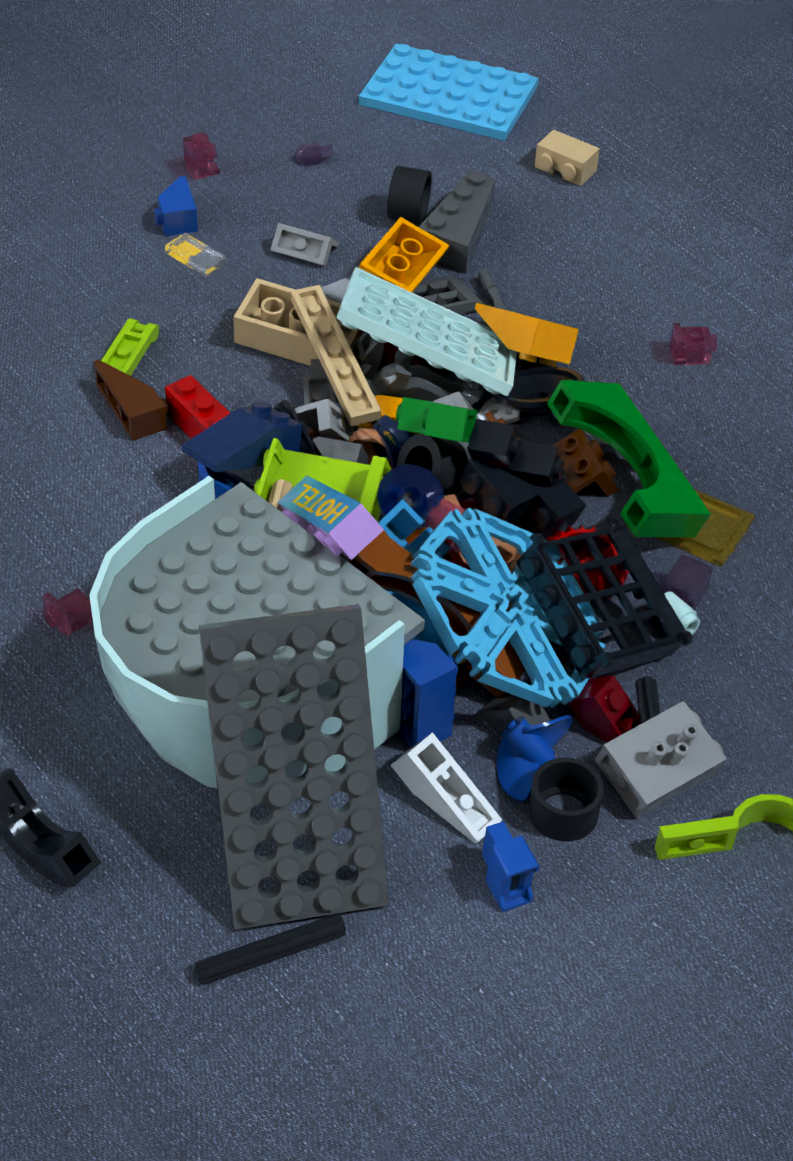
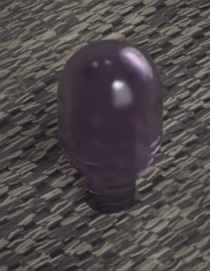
(312, 153)

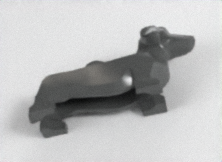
(418, 382)

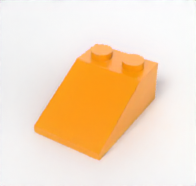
(531, 335)

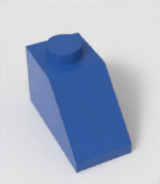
(176, 209)

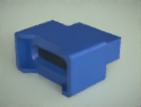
(509, 867)

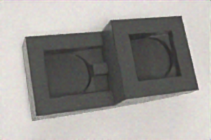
(369, 354)

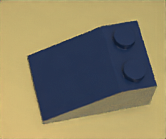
(243, 438)

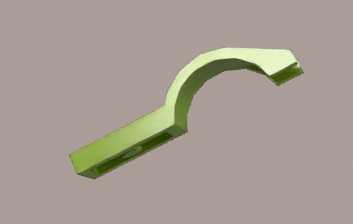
(720, 833)

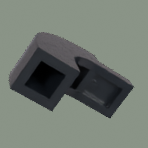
(46, 847)

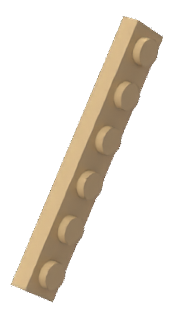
(335, 355)

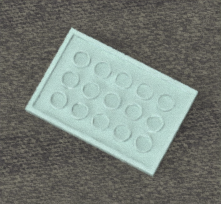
(427, 331)

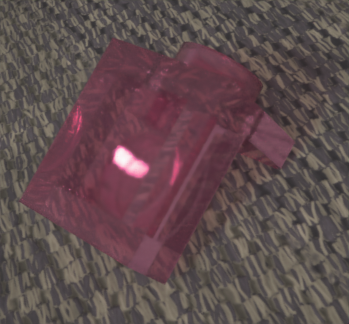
(67, 612)

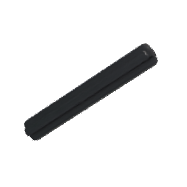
(269, 948)

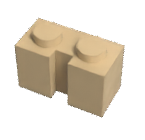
(567, 155)

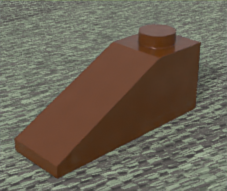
(132, 401)

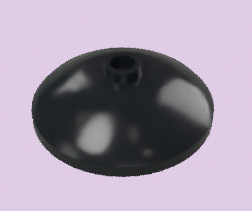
(534, 388)

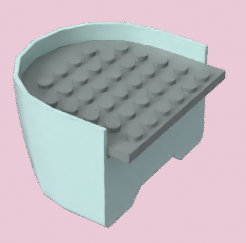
(224, 563)

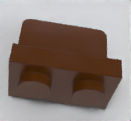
(585, 464)

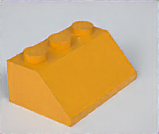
(404, 255)

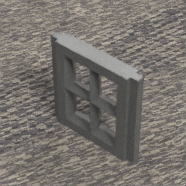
(457, 292)

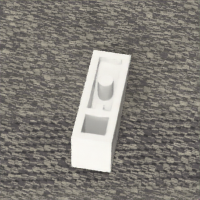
(445, 788)

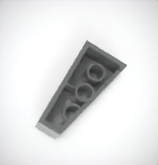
(461, 219)

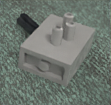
(660, 755)

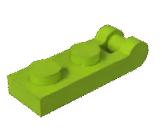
(131, 345)

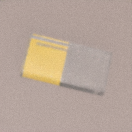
(195, 254)

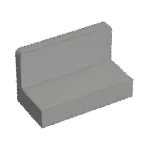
(302, 244)
(326, 419)

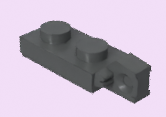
(317, 385)

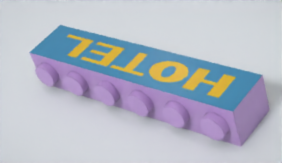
(330, 517)

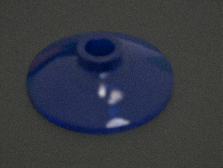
(412, 482)

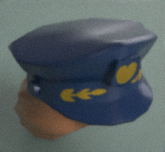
(382, 440)

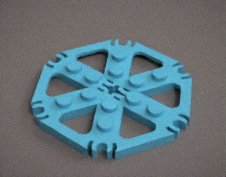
(489, 591)

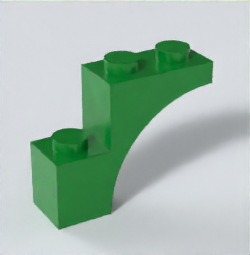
(436, 419)

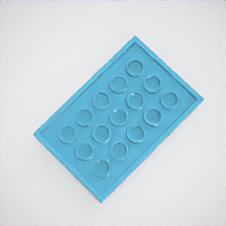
(449, 91)

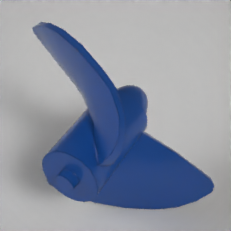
(525, 750)

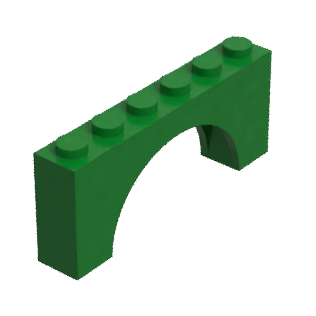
(667, 501)

